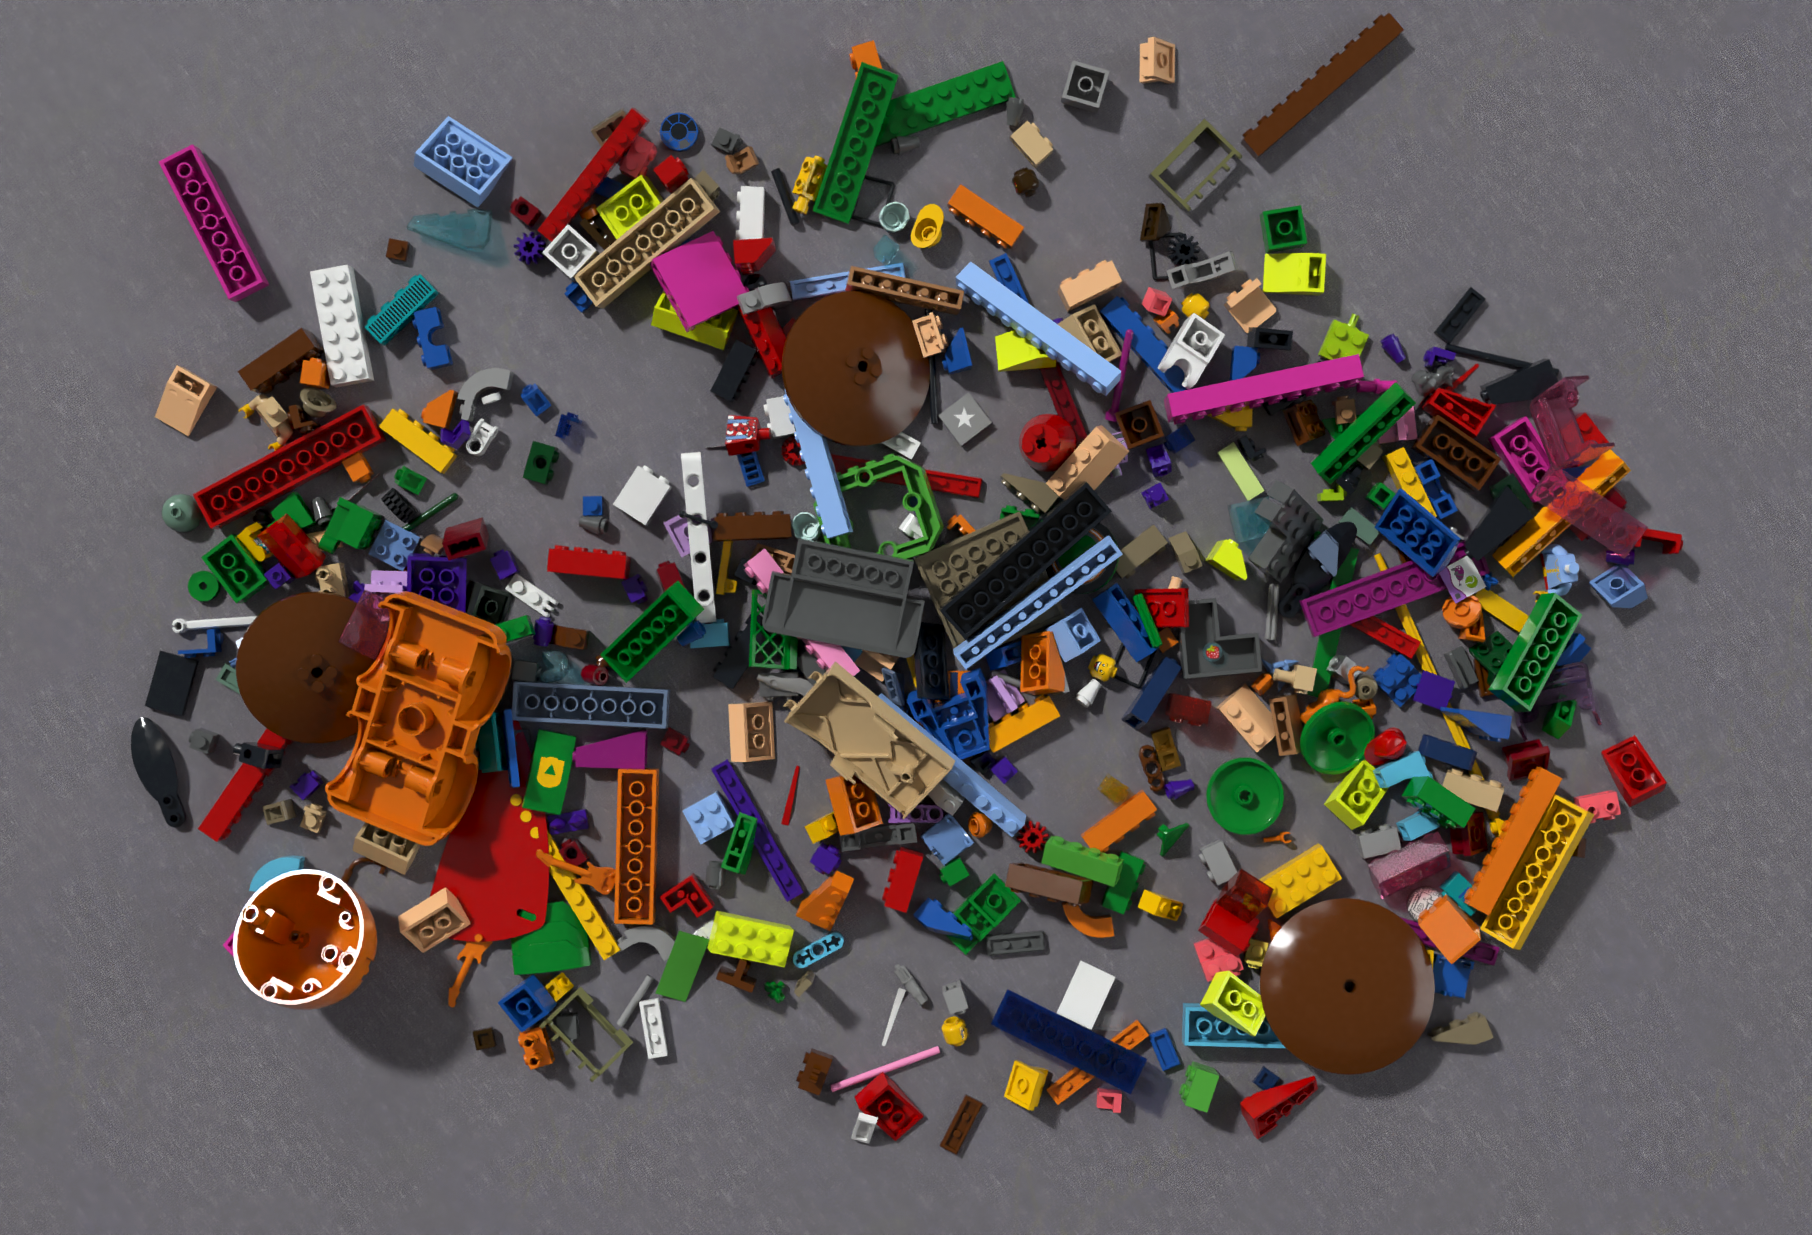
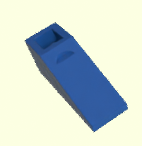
(937, 920)

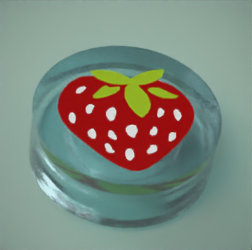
(1212, 652)

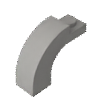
(1203, 271)
(766, 296)
(479, 383)
(652, 934)

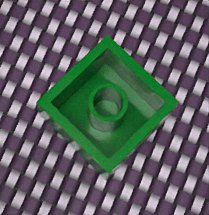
(1283, 229)
(360, 527)

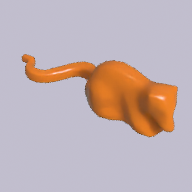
(1332, 695)

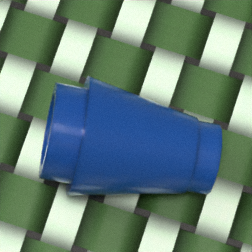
(691, 633)

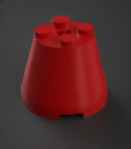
(1059, 439)

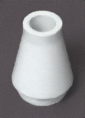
(1087, 694)

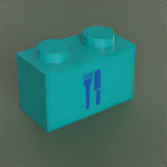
(1456, 887)

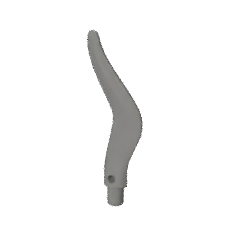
(786, 684)

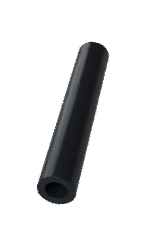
(785, 196)

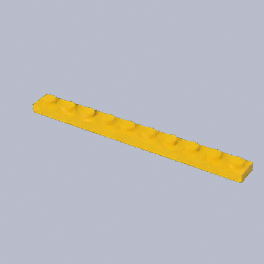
(576, 895)

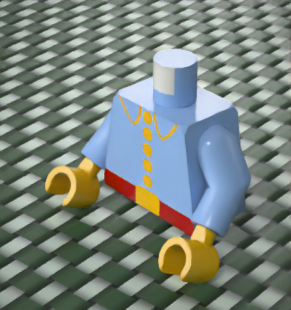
(1558, 570)

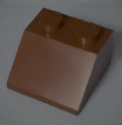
(1139, 424)

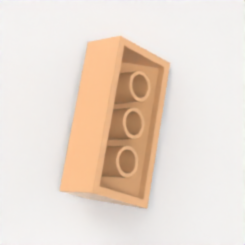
(1089, 462)

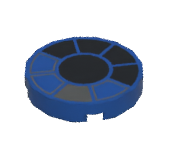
(679, 132)

